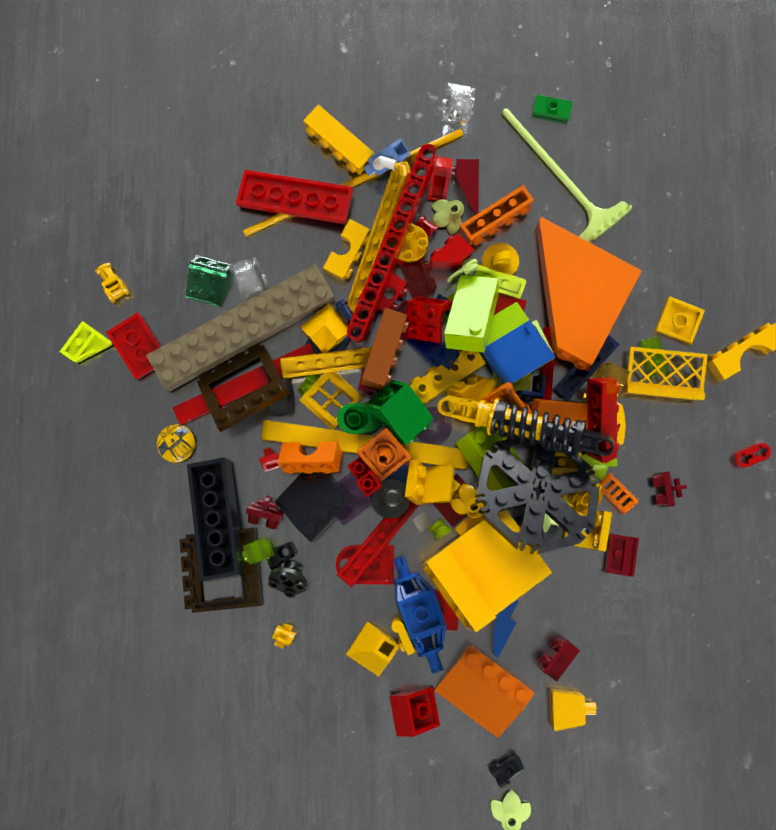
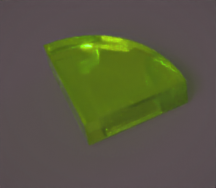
(308, 382)

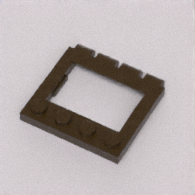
(252, 402)
(250, 583)

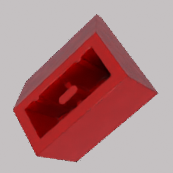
(451, 255)

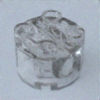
(458, 105)
(248, 278)

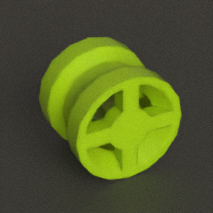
(439, 529)

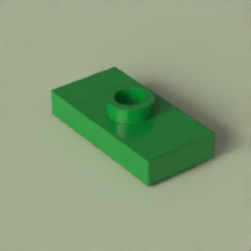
(552, 107)

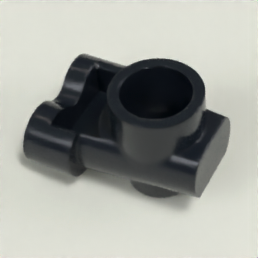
(279, 558)
(506, 770)

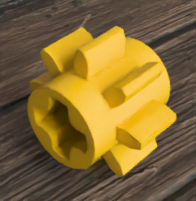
(283, 635)

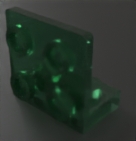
(207, 280)

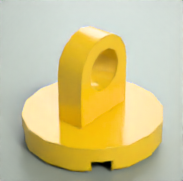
(501, 258)

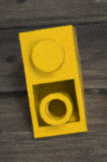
(467, 388)

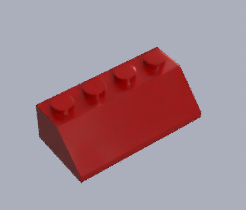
(602, 413)

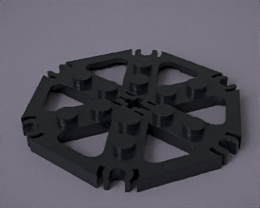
(523, 495)

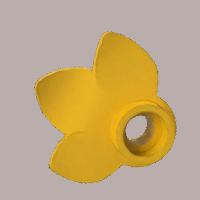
(466, 502)

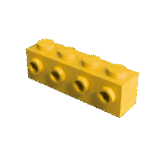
(337, 139)
(440, 378)

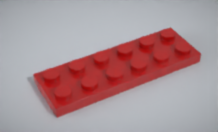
(295, 196)

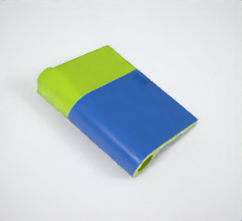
(515, 346)

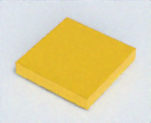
(679, 320)

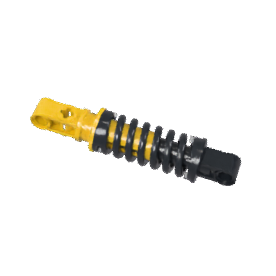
(528, 425)

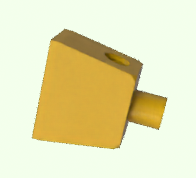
(569, 709)

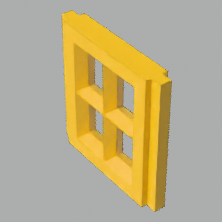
(320, 410)

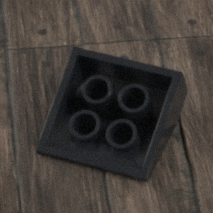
(314, 503)

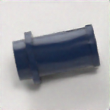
(344, 310)

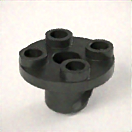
(390, 499)
(288, 579)

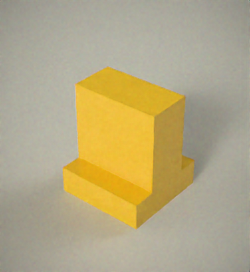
(484, 573)

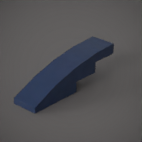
(576, 378)

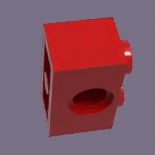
(398, 287)

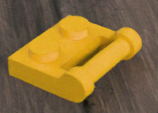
(404, 640)

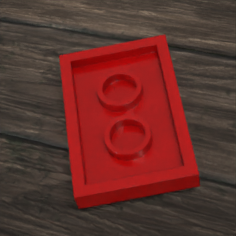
(133, 342)

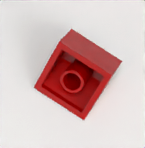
(414, 711)

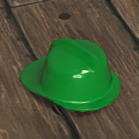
(356, 419)

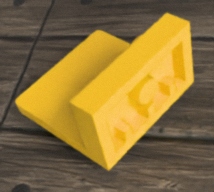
(429, 484)
(598, 537)

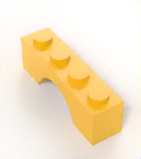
(728, 363)

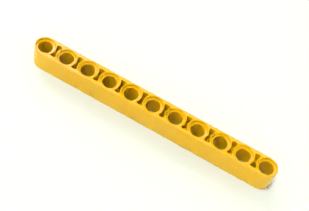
(350, 443)

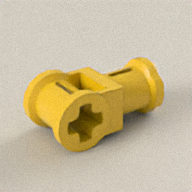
(112, 283)

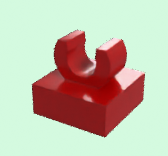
(270, 460)

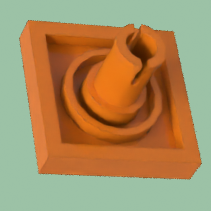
(384, 453)

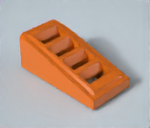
(621, 489)

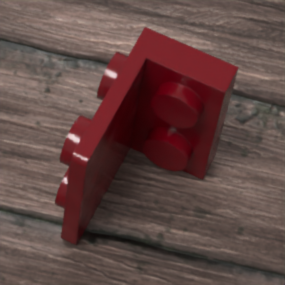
(557, 658)

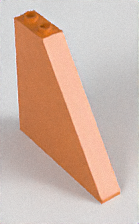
(582, 292)

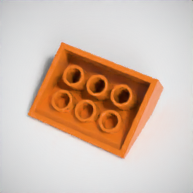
(484, 690)

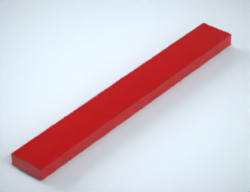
(234, 388)

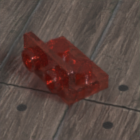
(418, 279)

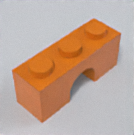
(324, 459)

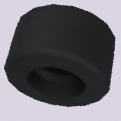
(285, 404)

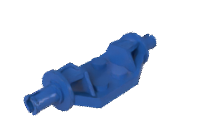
(420, 614)

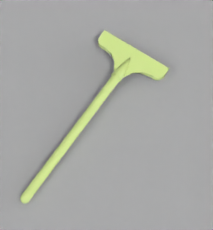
(599, 219)

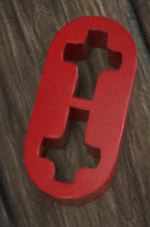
(753, 459)

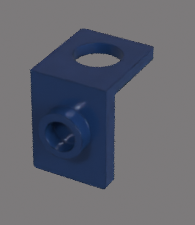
(535, 393)

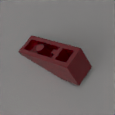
(467, 181)

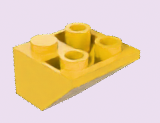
(373, 649)

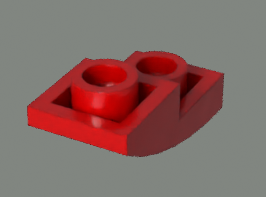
(366, 478)

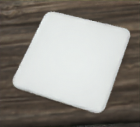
(422, 521)

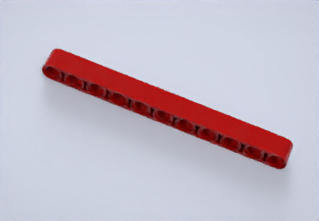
(393, 253)

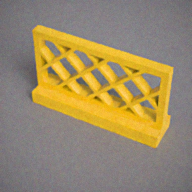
(666, 390)

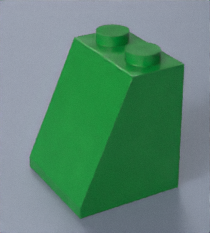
(400, 411)

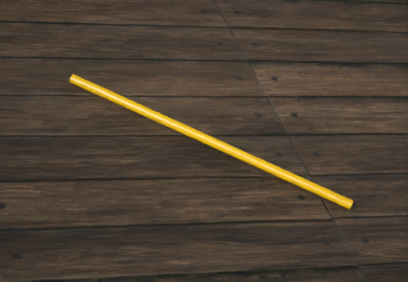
(353, 182)

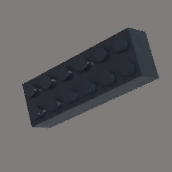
(215, 520)

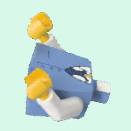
(391, 159)

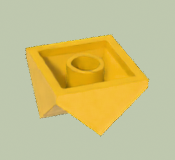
(326, 328)

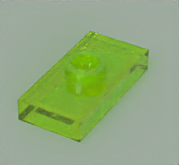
(654, 343)

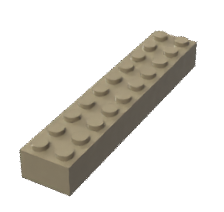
(241, 328)

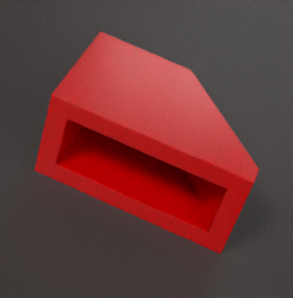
(440, 179)

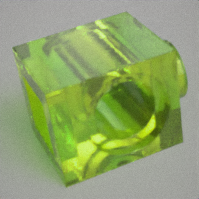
(257, 551)

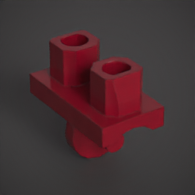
(665, 480)
(264, 509)

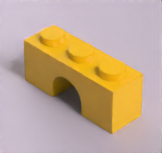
(341, 265)

